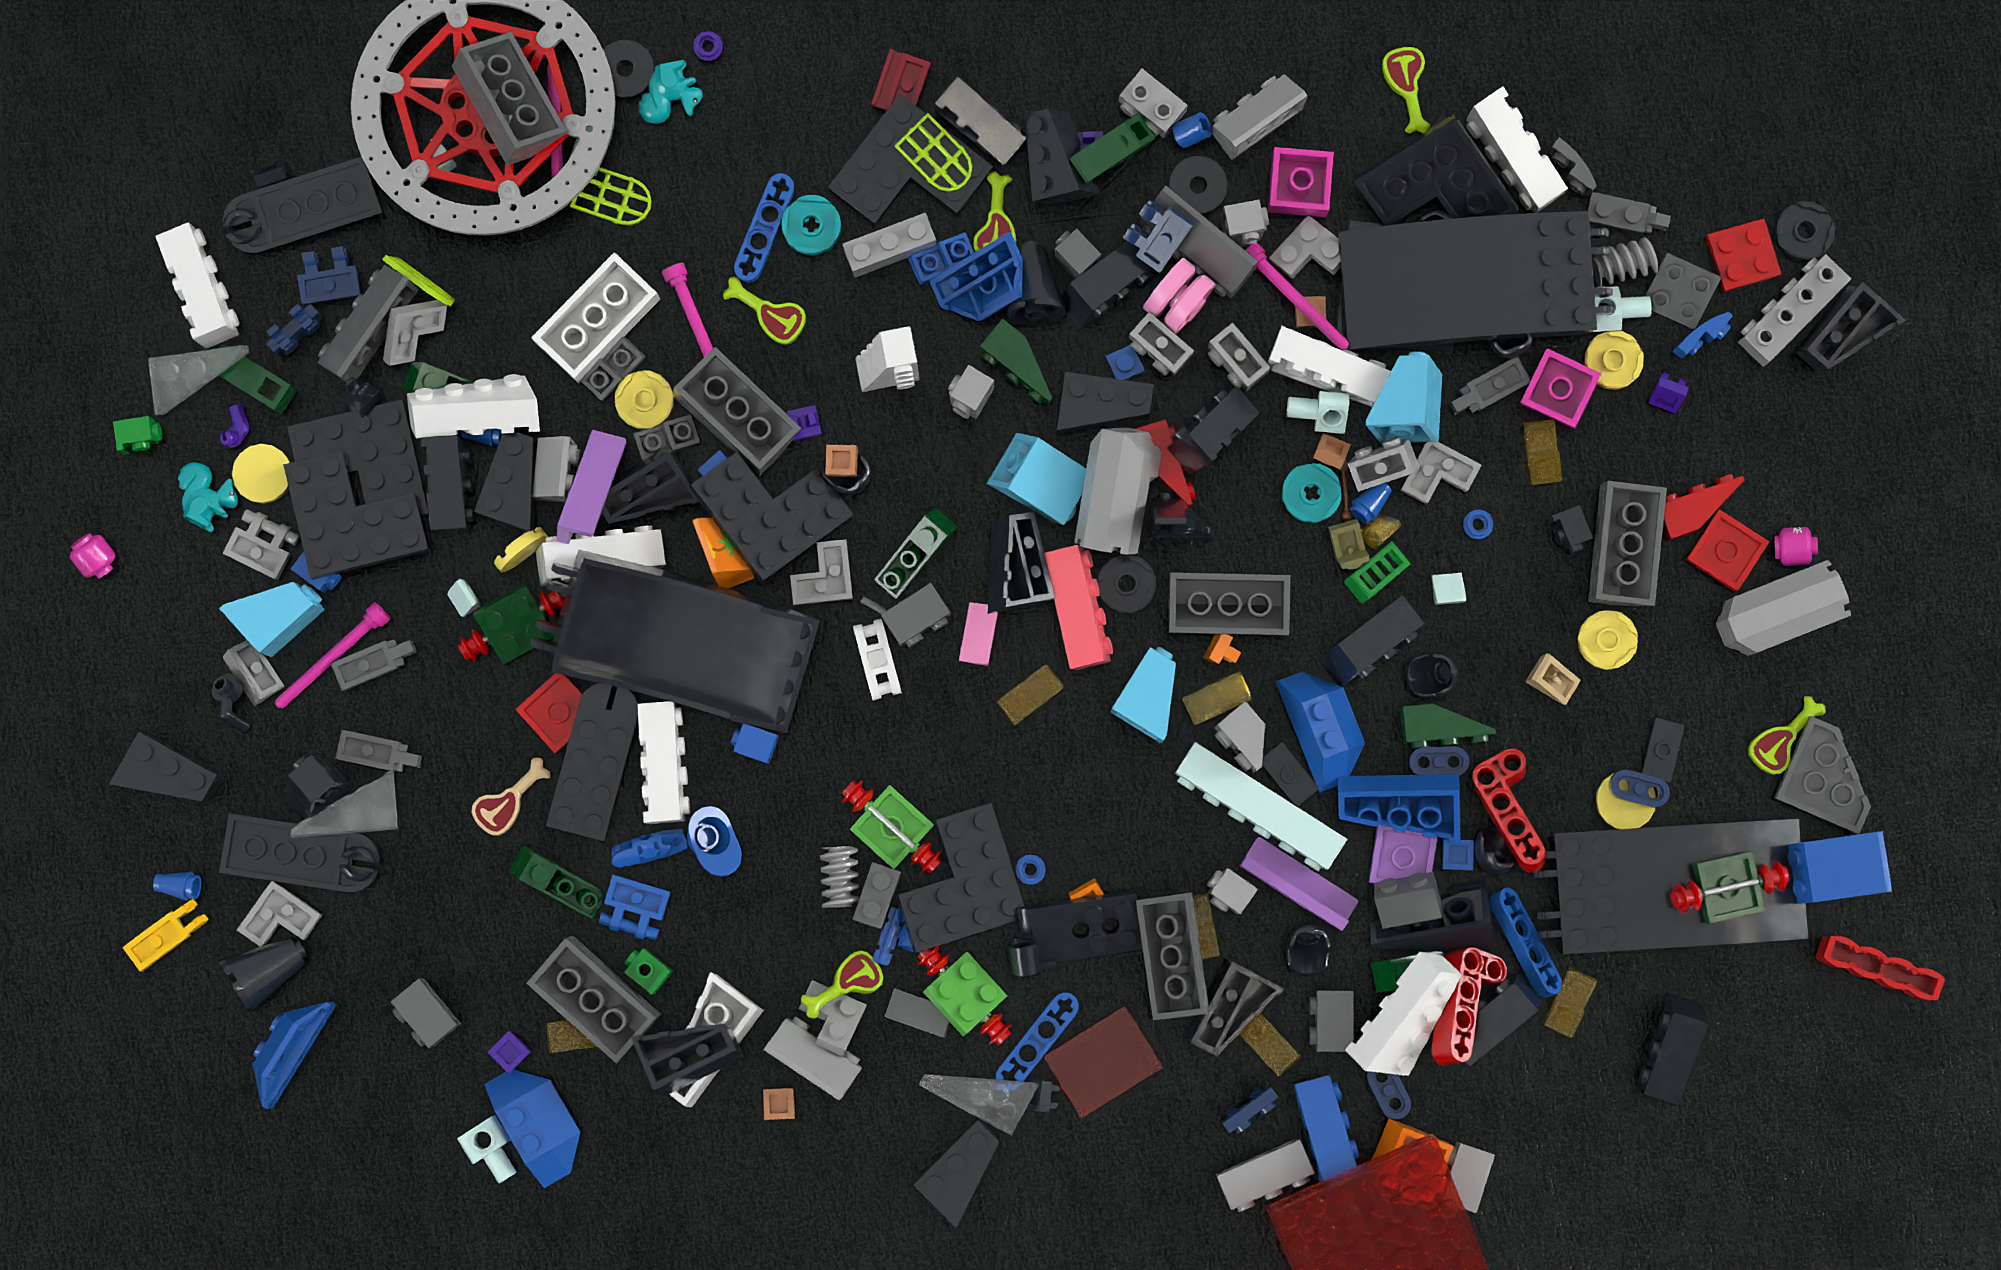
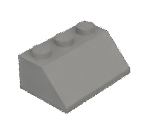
(1258, 115)
(798, 1050)

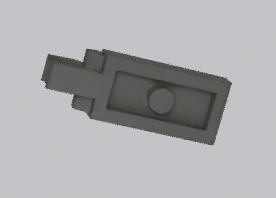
(1625, 214)
(1492, 387)
(371, 663)
(375, 752)

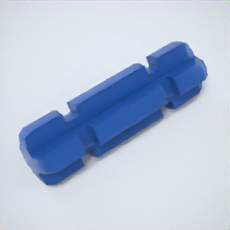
(888, 936)

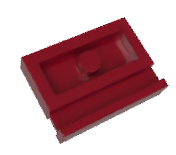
(903, 76)

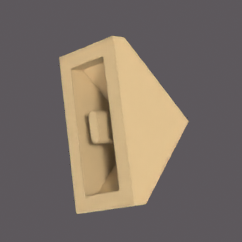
(1553, 679)

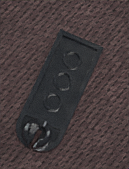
(302, 206)
(594, 762)
(268, 852)

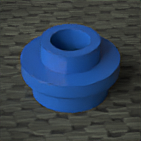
(1480, 515)
(1040, 869)

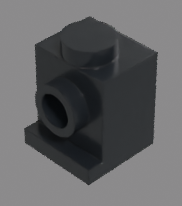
(1571, 529)

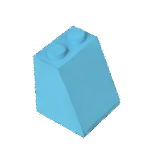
(1409, 401)
(1040, 478)
(274, 615)
(1148, 695)

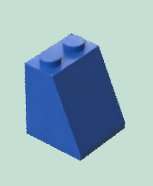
(1839, 867)

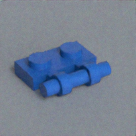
(637, 898)

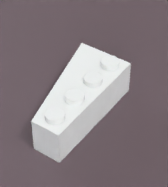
(1327, 367)

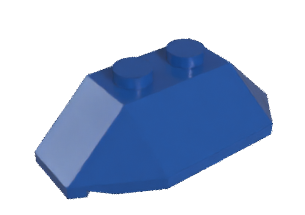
(982, 281)
(1323, 726)
(286, 1049)
(536, 1123)

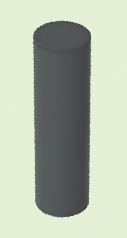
(871, 604)

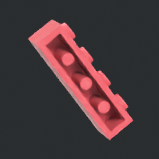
(1078, 607)

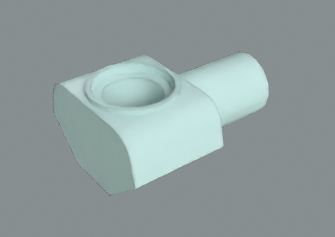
(1623, 308)
(1319, 409)
(494, 1154)

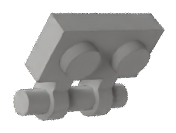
(258, 553)

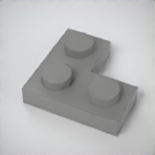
(1304, 243)
(406, 324)
(1438, 463)
(832, 581)
(275, 908)
(840, 1019)

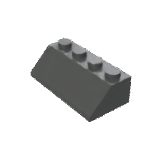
(508, 97)
(1207, 248)
(367, 325)
(736, 411)
(1627, 544)
(1229, 603)
(1172, 956)
(593, 998)

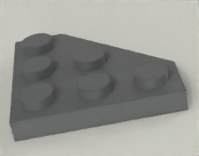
(1824, 778)

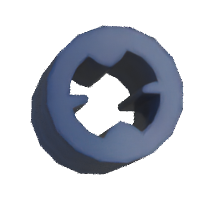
(1192, 130)

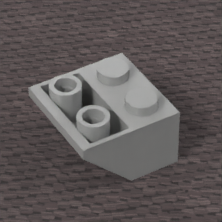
(555, 468)
(1245, 735)

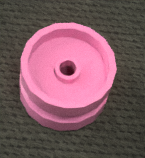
(1175, 293)

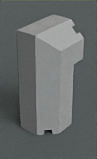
(1116, 490)
(1783, 609)

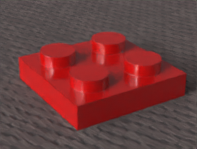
(1743, 255)
(1727, 550)
(552, 711)

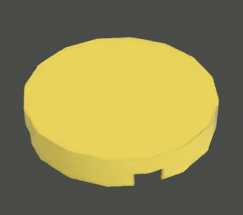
(1615, 357)
(644, 400)
(261, 473)
(521, 549)
(1607, 639)
(1621, 813)

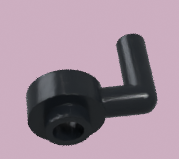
(227, 690)

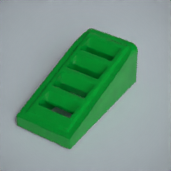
(1363, 585)

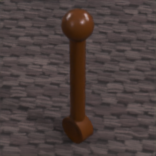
(1346, 514)

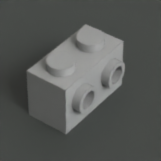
(1153, 102)
(1244, 222)
(1161, 345)
(1238, 358)
(970, 392)
(1382, 464)
(1230, 891)

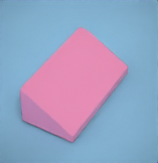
(978, 635)

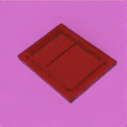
(1103, 1062)

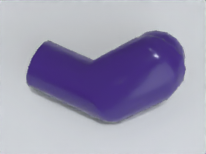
(239, 428)

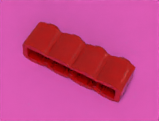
(1884, 970)

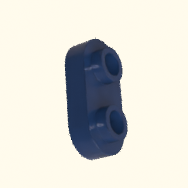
(1438, 761)
(1638, 788)
(1387, 1090)

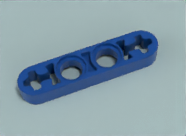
(760, 226)
(1522, 944)
(1033, 1038)

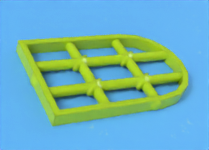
(924, 153)
(621, 208)
(419, 279)

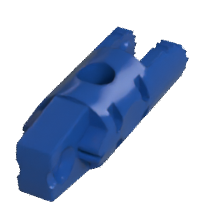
(648, 847)

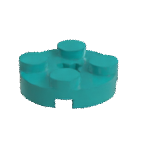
(799, 213)
(1309, 476)

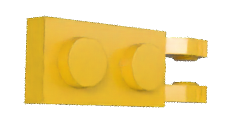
(162, 936)

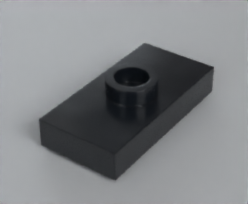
(1662, 749)
(1289, 774)

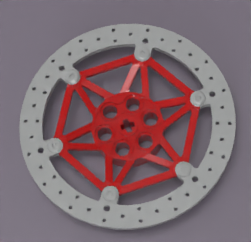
(454, 119)

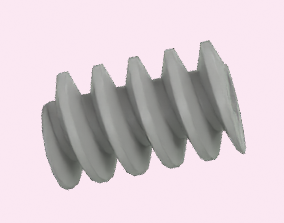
(1624, 260)
(839, 877)

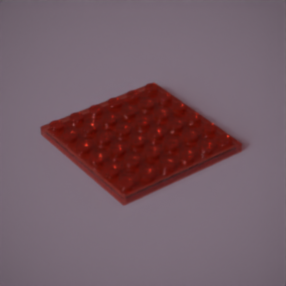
(1381, 1216)

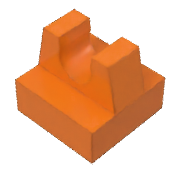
(1220, 649)

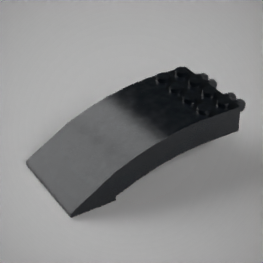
(1470, 280)
(678, 640)
(1622, 880)

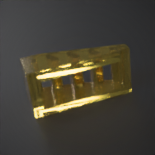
(1379, 530)

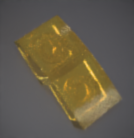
(1542, 452)
(1030, 694)
(1217, 698)
(1205, 926)
(1570, 1002)
(565, 1037)
(1269, 1045)

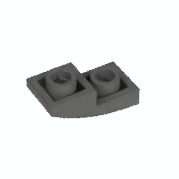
(1580, 177)
(613, 368)
(676, 433)
(917, 1013)

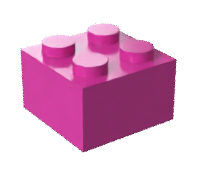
(1300, 182)
(1560, 388)

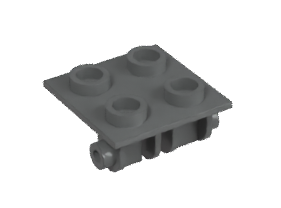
(1681, 290)

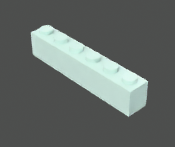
(1260, 806)

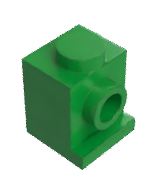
(136, 434)
(657, 975)

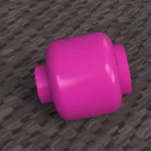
(1795, 546)
(92, 555)

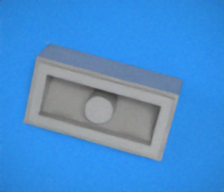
(254, 671)

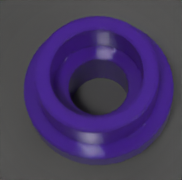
(708, 37)

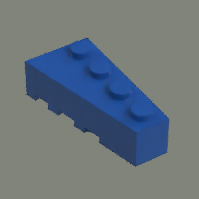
(1403, 802)
(1326, 1126)

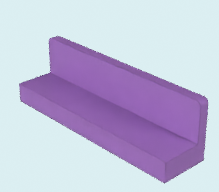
(590, 486)
(1299, 883)

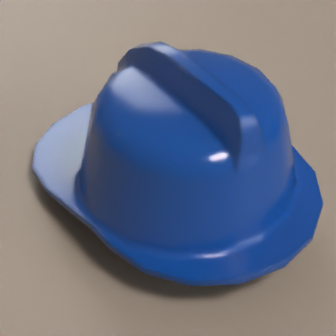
(714, 841)

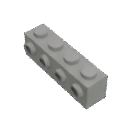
(1794, 310)

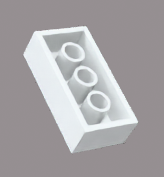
(596, 317)

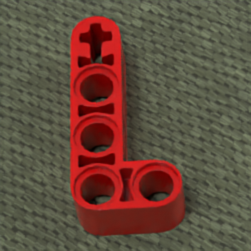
(1513, 814)
(1456, 1026)

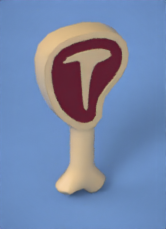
(499, 812)

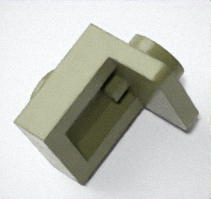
(1348, 544)

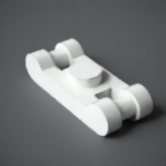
(877, 659)

